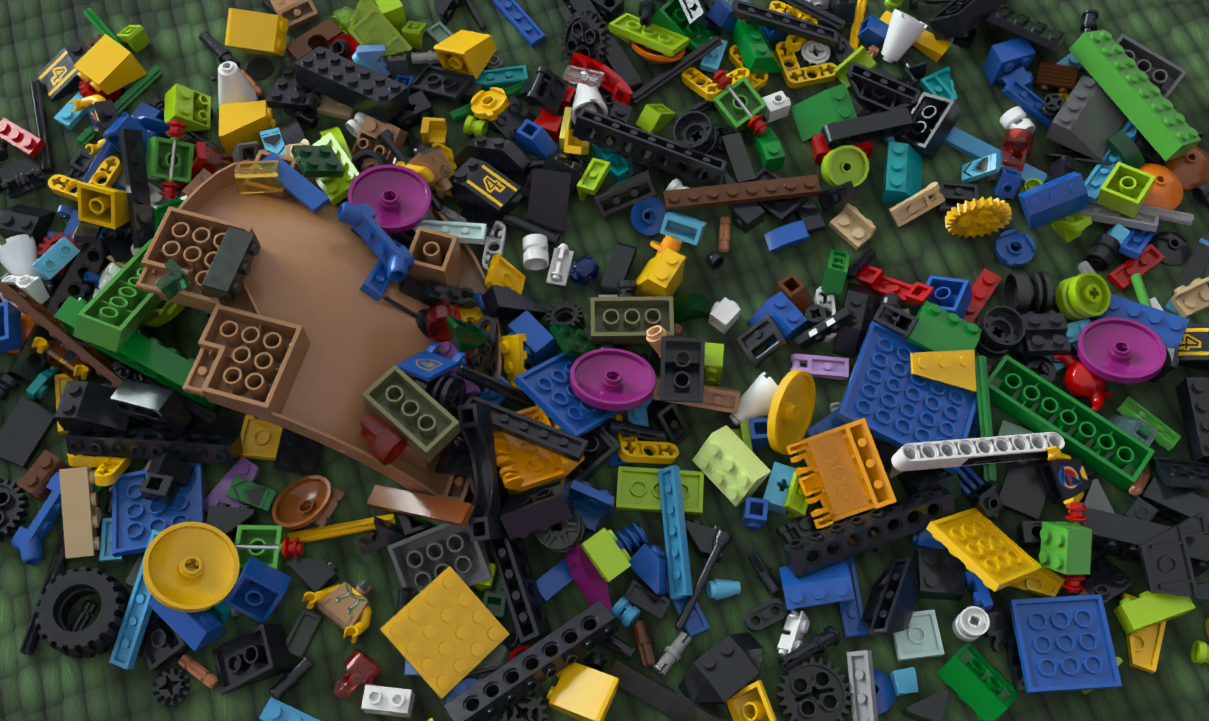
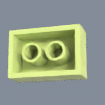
(731, 465)

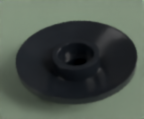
(1175, 254)

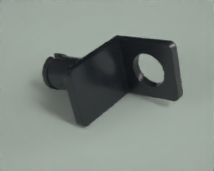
(912, 71)

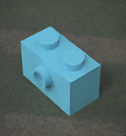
(683, 227)

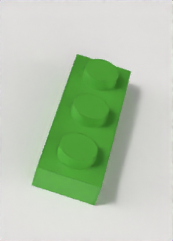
(1166, 436)

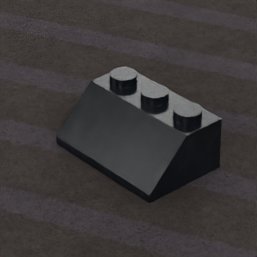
(934, 121)
(537, 508)

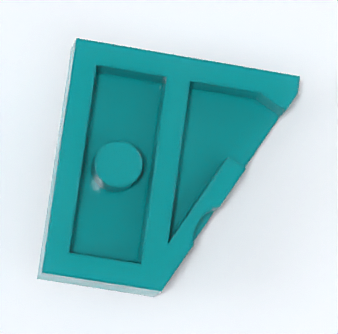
(939, 84)
(40, 384)

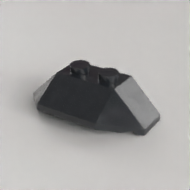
(880, 89)
(497, 152)
(865, 306)
(892, 599)
(723, 670)

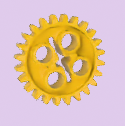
(978, 217)

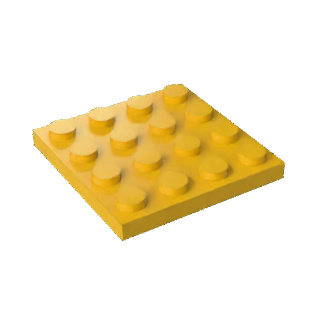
(984, 548)
(444, 632)

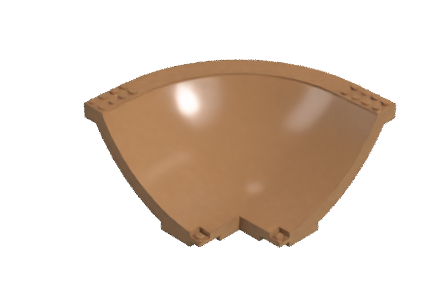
(301, 330)

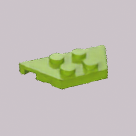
(372, 27)

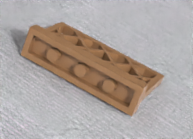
(713, 398)

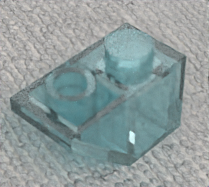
(1135, 427)

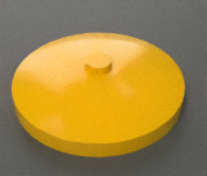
(791, 410)
(190, 566)

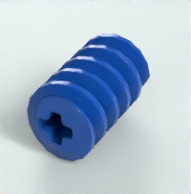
(631, 537)

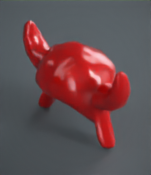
(1082, 382)

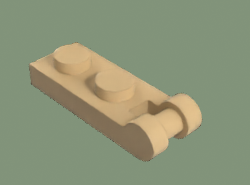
(917, 204)

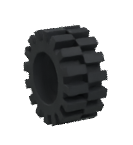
(566, 311)

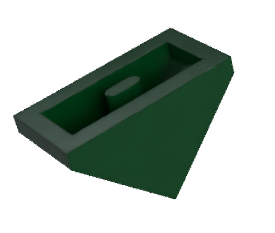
(690, 307)
(464, 335)

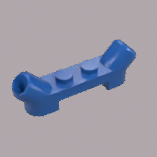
(361, 218)
(30, 540)

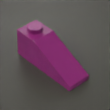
(587, 577)

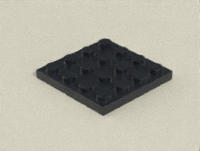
(1028, 29)

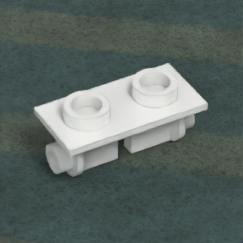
(560, 265)
(797, 626)

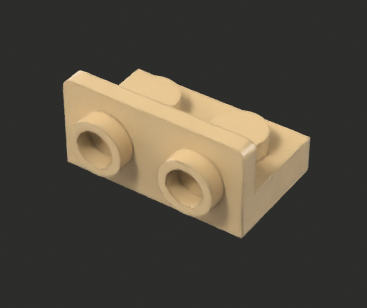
(853, 226)
(1191, 298)

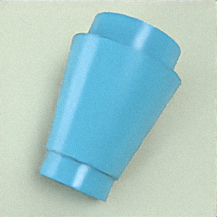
(722, 588)

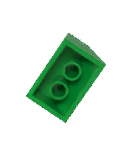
(755, 48)
(943, 330)
(978, 683)

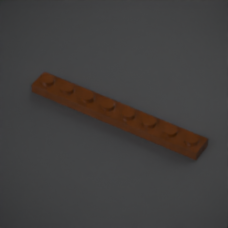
(741, 193)
(46, 319)

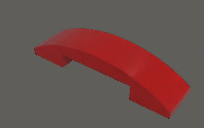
(612, 81)
(882, 285)

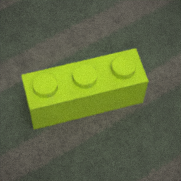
(1151, 610)

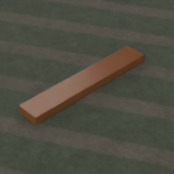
(420, 505)

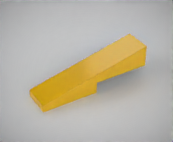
(926, 41)

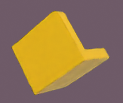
(433, 130)
(574, 145)

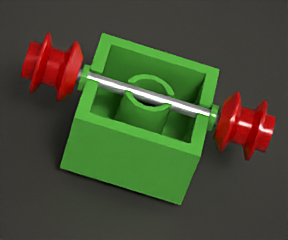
(740, 103)
(170, 159)
(266, 544)
(1068, 547)

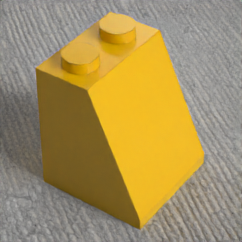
(256, 32)
(466, 52)
(109, 66)
(243, 123)
(102, 205)
(661, 275)
(583, 693)

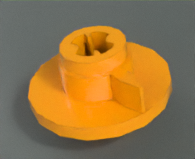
(668, 242)

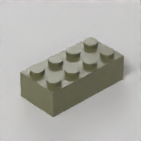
(628, 318)
(411, 412)

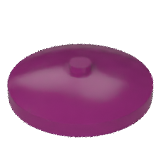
(395, 194)
(1121, 350)
(612, 379)

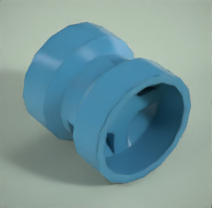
(625, 612)

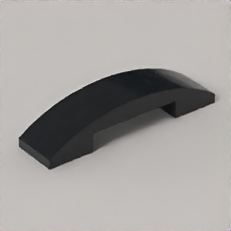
(291, 131)

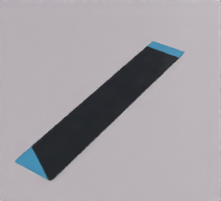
(1194, 268)

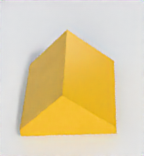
(751, 704)

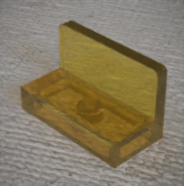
(258, 176)

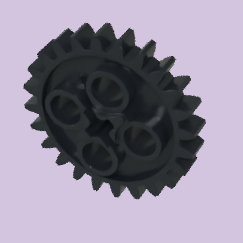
(594, 36)
(11, 507)
(806, 674)

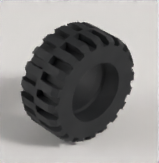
(64, 594)

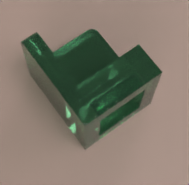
(174, 281)

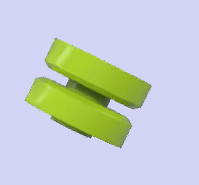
(845, 156)
(1083, 296)

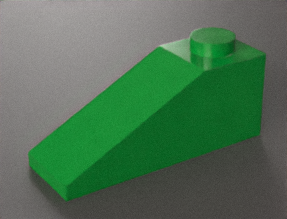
(768, 149)
(835, 272)

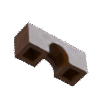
(318, 36)

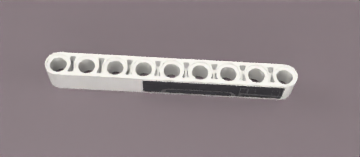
(975, 451)

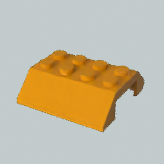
(526, 464)
(842, 472)

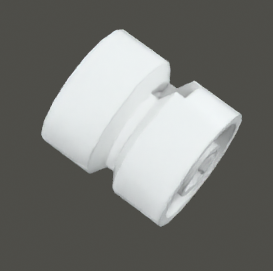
(1016, 119)
(535, 252)
(970, 624)

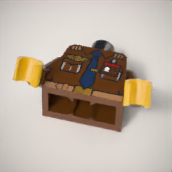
(63, 359)

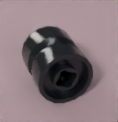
(1102, 252)

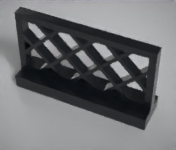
(696, 13)

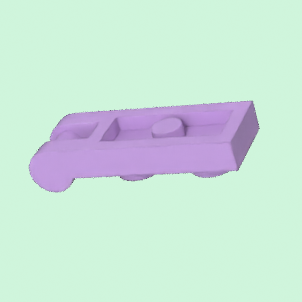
(822, 366)

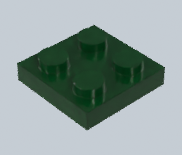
(317, 161)
(571, 341)

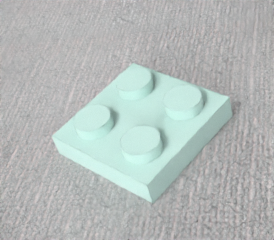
(920, 639)

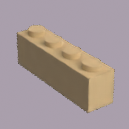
(78, 512)

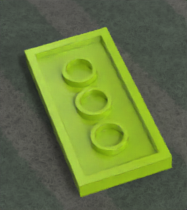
(653, 37)
(337, 187)
(640, 490)

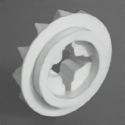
(822, 51)

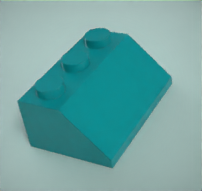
(901, 172)

